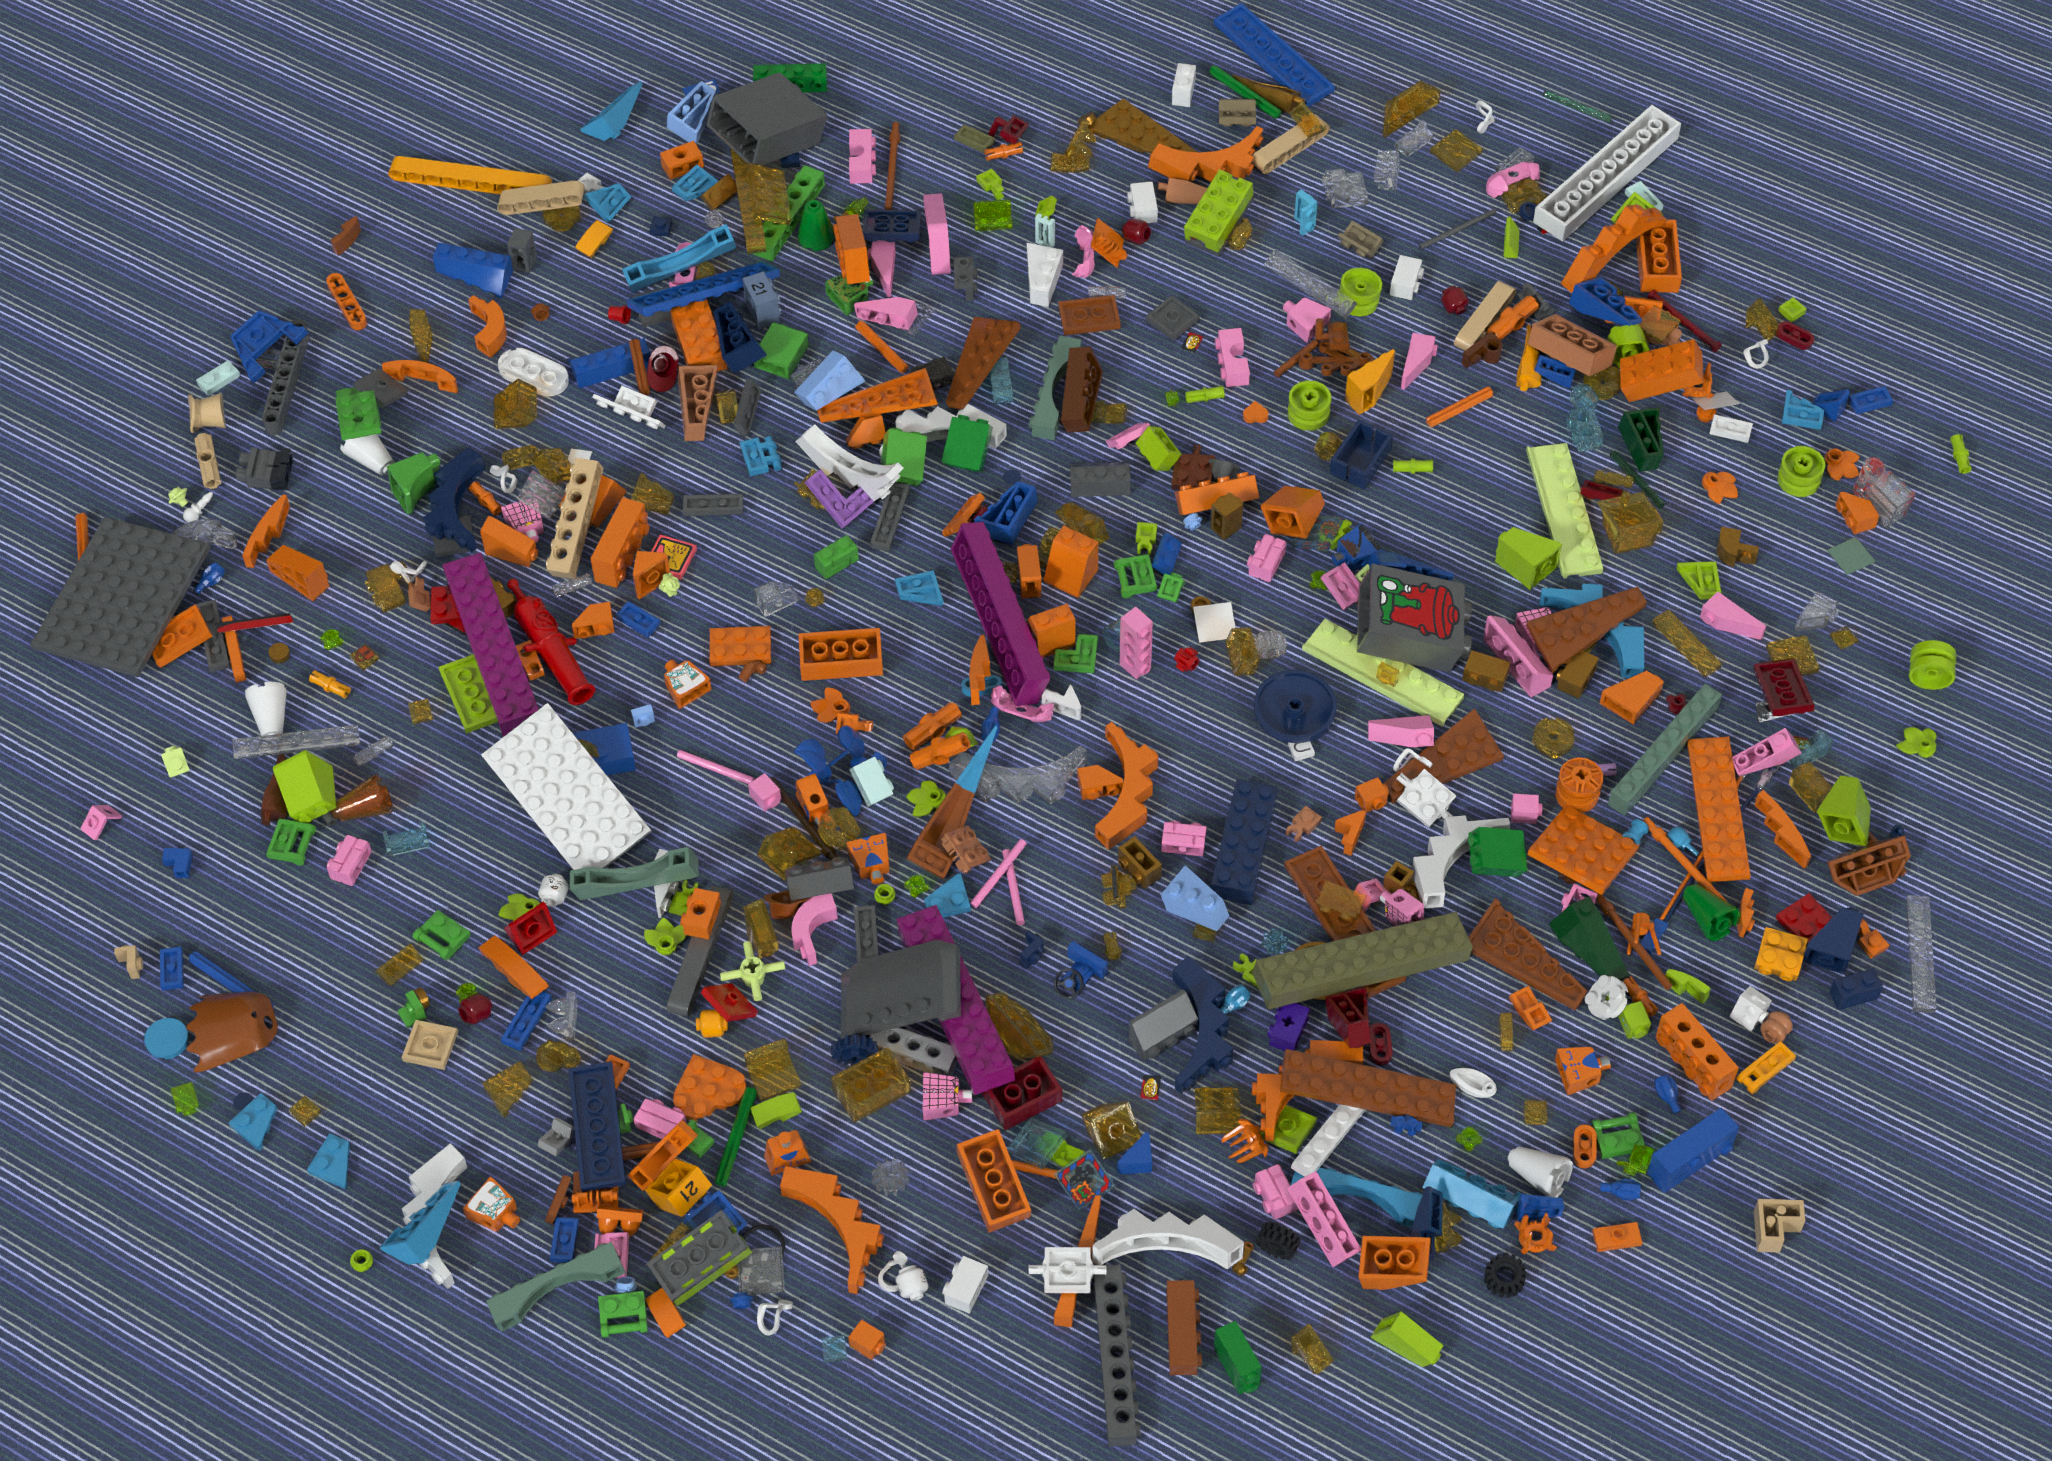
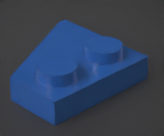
(1537, 1206)

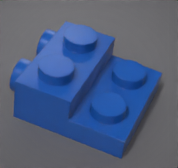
(711, 1205)

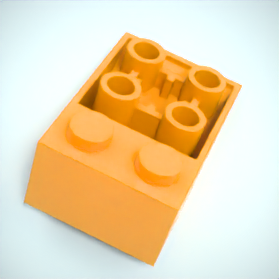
(1368, 382)

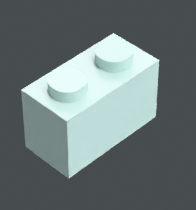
(872, 781)

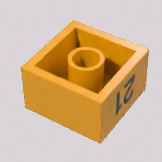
(678, 1187)

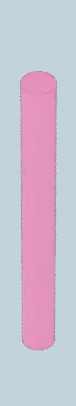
(715, 767)
(998, 873)
(1014, 891)

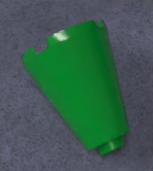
(815, 227)
(1711, 912)

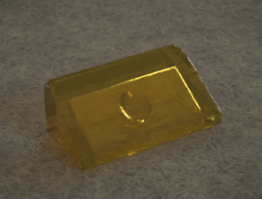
(1307, 120)
(399, 964)

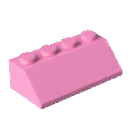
(1525, 664)

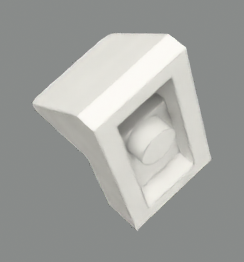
(1065, 705)

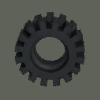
(1278, 1240)
(1505, 1287)

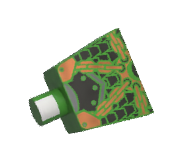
(845, 294)

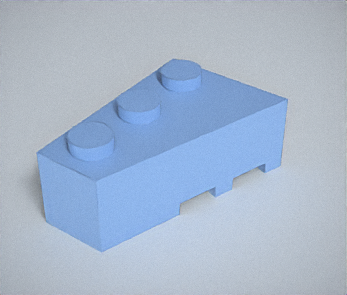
(691, 113)
(829, 381)
(1194, 900)

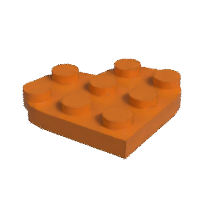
(707, 1087)

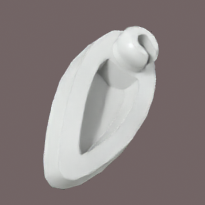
(1473, 1082)

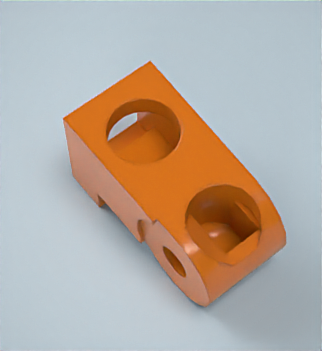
(530, 662)

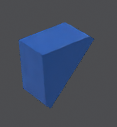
(1832, 403)
(1137, 1158)

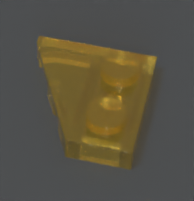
(652, 495)
(507, 1087)

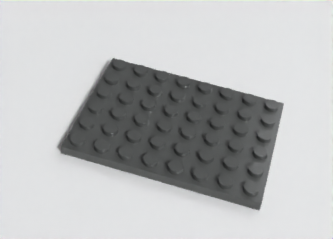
(120, 596)

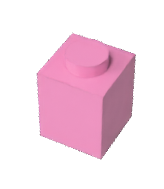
(764, 792)
(1525, 808)

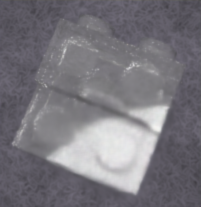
(1344, 189)
(541, 494)

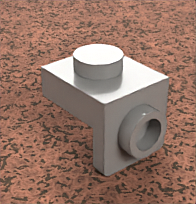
(557, 1137)

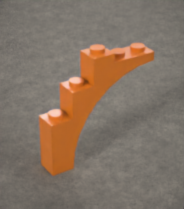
(1187, 165)
(1612, 238)
(1128, 812)
(1268, 1085)
(823, 1194)

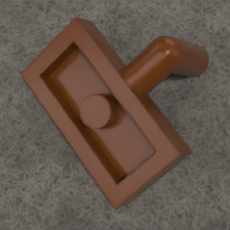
(1336, 334)

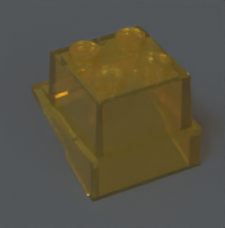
(1630, 521)

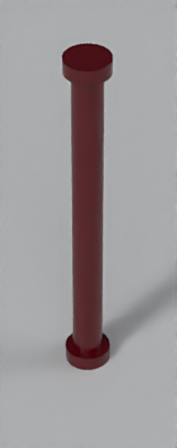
(1715, 346)

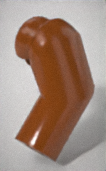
(750, 668)

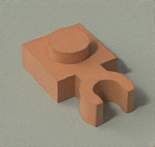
(1305, 822)

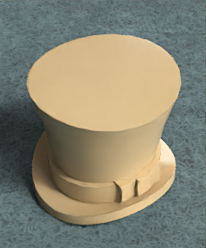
(206, 412)

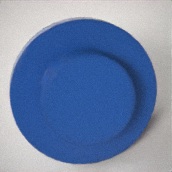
(741, 1300)

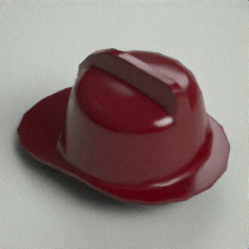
(662, 368)

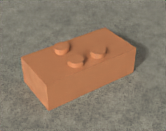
(1572, 345)

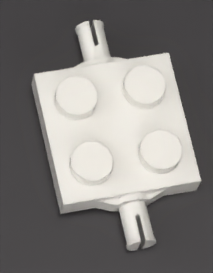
(1425, 797)
(1067, 1269)

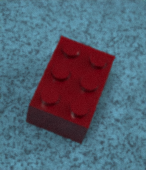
(1026, 1096)

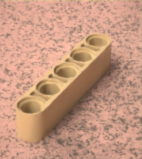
(1285, 148)
(541, 197)
(1485, 315)

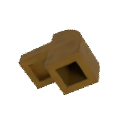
(1731, 550)
(1400, 878)

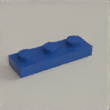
(525, 1021)

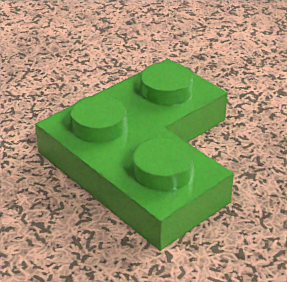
(1082, 659)

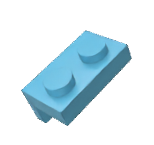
(1305, 212)

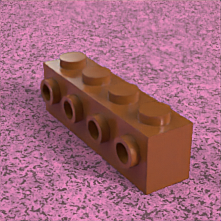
(1182, 1327)

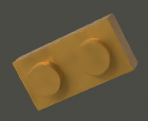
(719, 192)

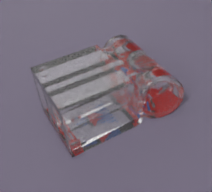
(1884, 490)

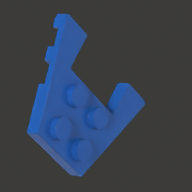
(258, 335)

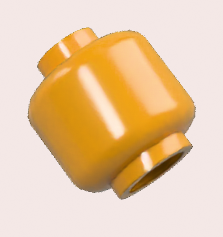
(711, 1024)

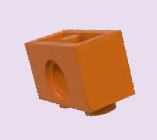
(681, 159)
(701, 924)

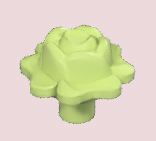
(178, 495)
(669, 584)

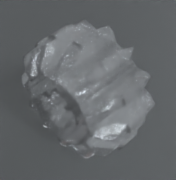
(1270, 644)
(894, 1169)

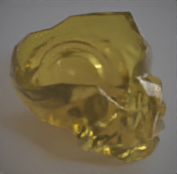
(1240, 235)
(557, 1055)

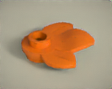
(1841, 464)
(1719, 486)
(828, 707)

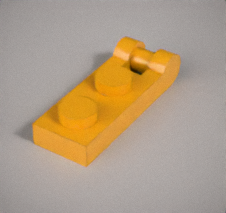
(1766, 1067)

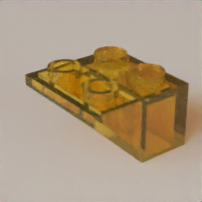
(515, 405)

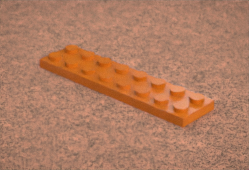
(1718, 809)

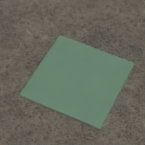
(1851, 555)

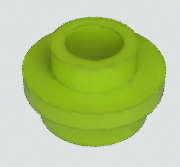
(884, 889)
(359, 1255)

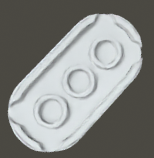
(534, 369)

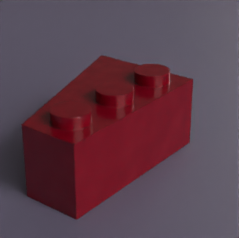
(1350, 1016)

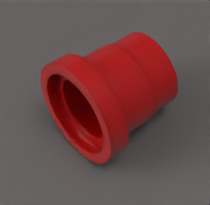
(619, 314)

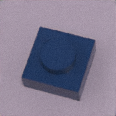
(791, 161)
(660, 226)

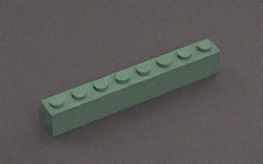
(1664, 749)

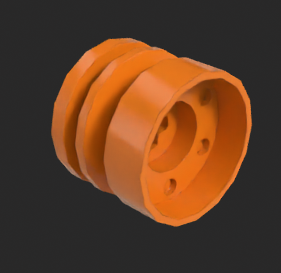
(1579, 784)

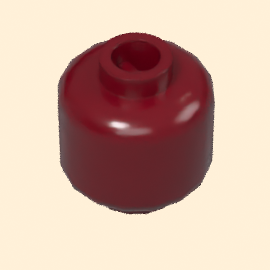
(1136, 231)
(1454, 300)
(475, 1008)

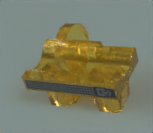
(1120, 885)

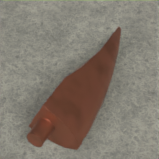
(273, 804)

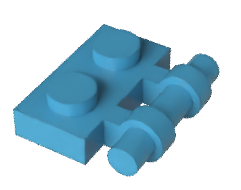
(754, 457)

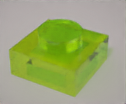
(857, 206)

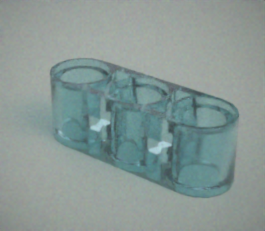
(1001, 382)

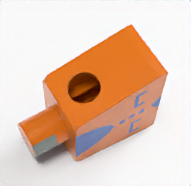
(811, 798)
(870, 857)
(1580, 1068)
(785, 1150)

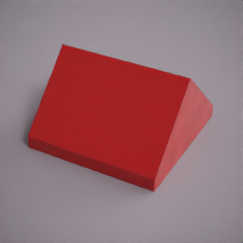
(531, 928)

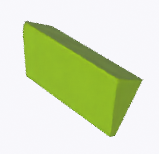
(1511, 239)

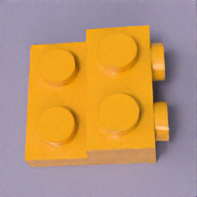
(1780, 954)

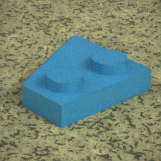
(694, 183)
(608, 200)
(1801, 412)
(920, 588)
(950, 898)
(255, 1120)
(332, 1161)

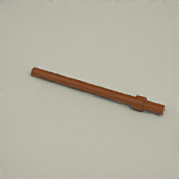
(894, 139)
(1609, 910)

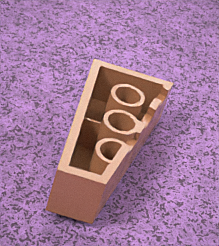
(696, 396)

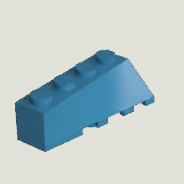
(1473, 1193)

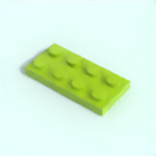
(468, 693)

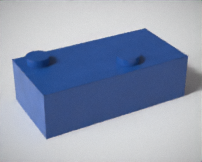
(613, 748)
(1693, 1150)

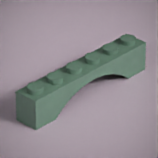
(1046, 417)
(598, 882)
(512, 1306)

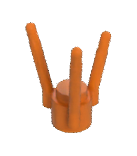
(1641, 926)

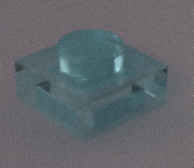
(834, 1349)

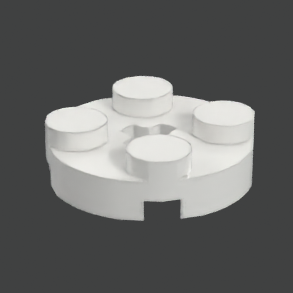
(1596, 997)

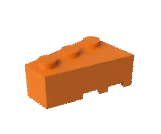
(299, 571)

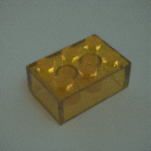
(871, 1084)

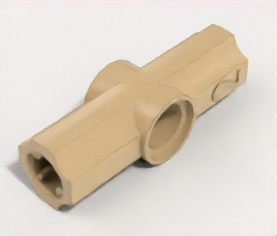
(207, 461)

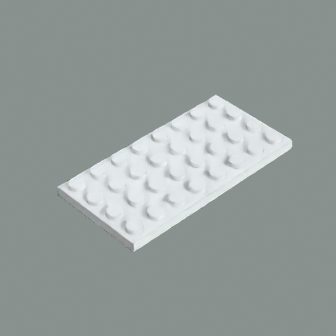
(566, 791)

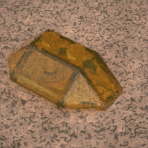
(1409, 106)
(1018, 1027)

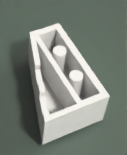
(1043, 272)

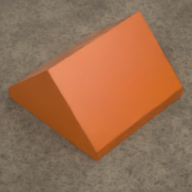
(649, 571)

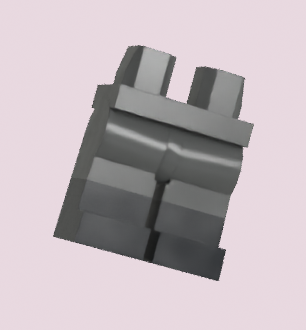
(265, 468)

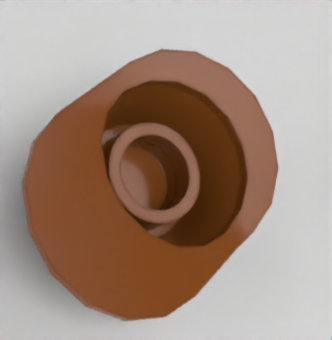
(781, 904)

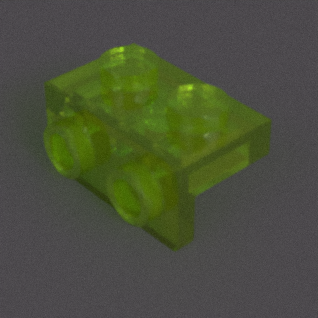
(992, 215)

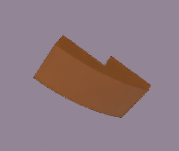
(345, 239)

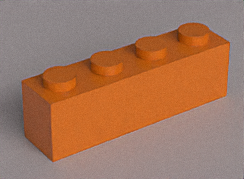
(1202, 497)

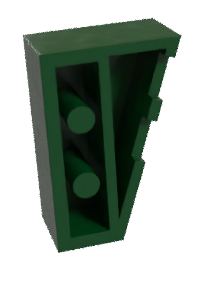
(1643, 437)

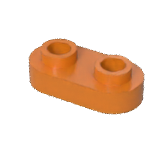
(1584, 1148)

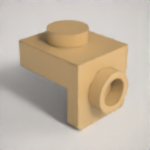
(134, 961)

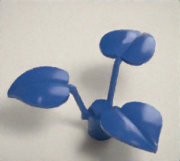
(813, 755)

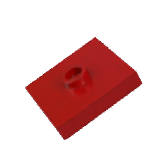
(729, 1002)

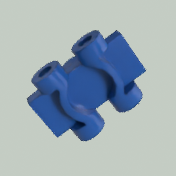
(1405, 1122)

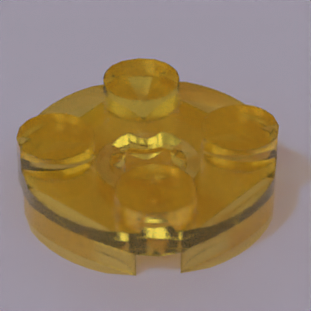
(562, 223)
(1611, 386)
(1551, 747)
(845, 821)

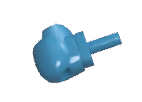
(1681, 839)

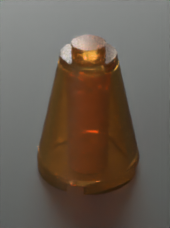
(364, 801)

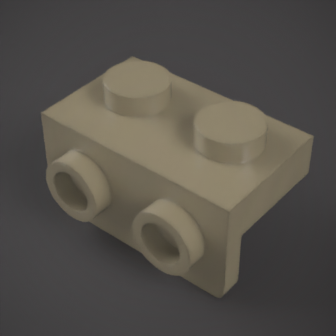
(1237, 112)
(1361, 240)

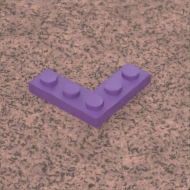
(838, 507)

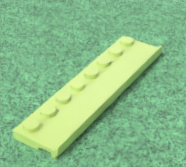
(1565, 509)
(1414, 687)

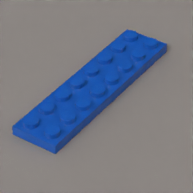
(1273, 54)
(698, 289)

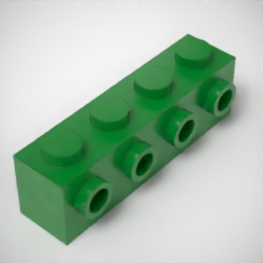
(806, 76)

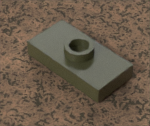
(974, 138)

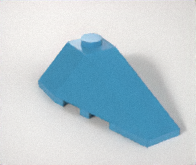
(613, 116)
(421, 1234)

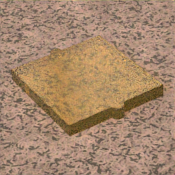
(1658, 323)

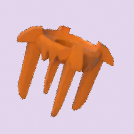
(1705, 390)
(1253, 1137)
(1526, 1239)

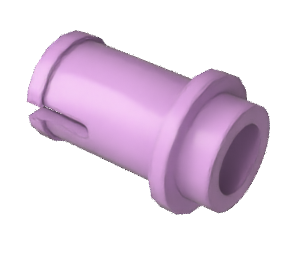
(1604, 767)

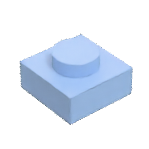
(643, 716)

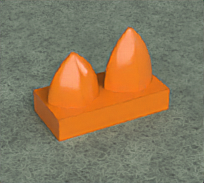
(609, 1217)

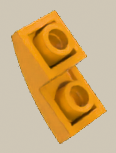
(593, 238)

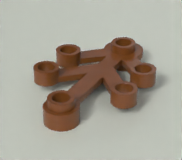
(1338, 360)

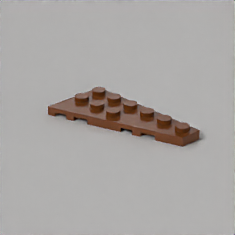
(981, 351)
(1577, 628)
(1454, 754)
(1517, 952)

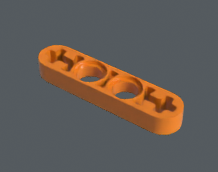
(346, 301)
(234, 653)

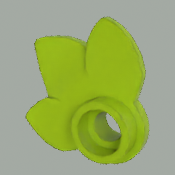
(1918, 742)
(924, 798)
(517, 906)
(665, 935)

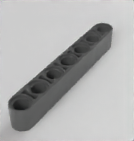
(284, 382)
(697, 961)

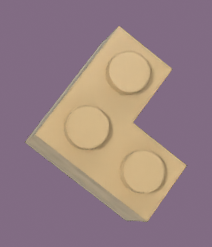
(1773, 1219)

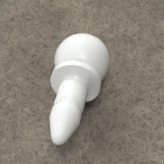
(192, 514)

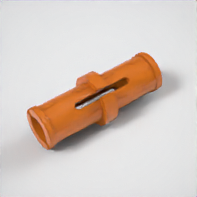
(1003, 151)
(485, 498)
(1638, 994)

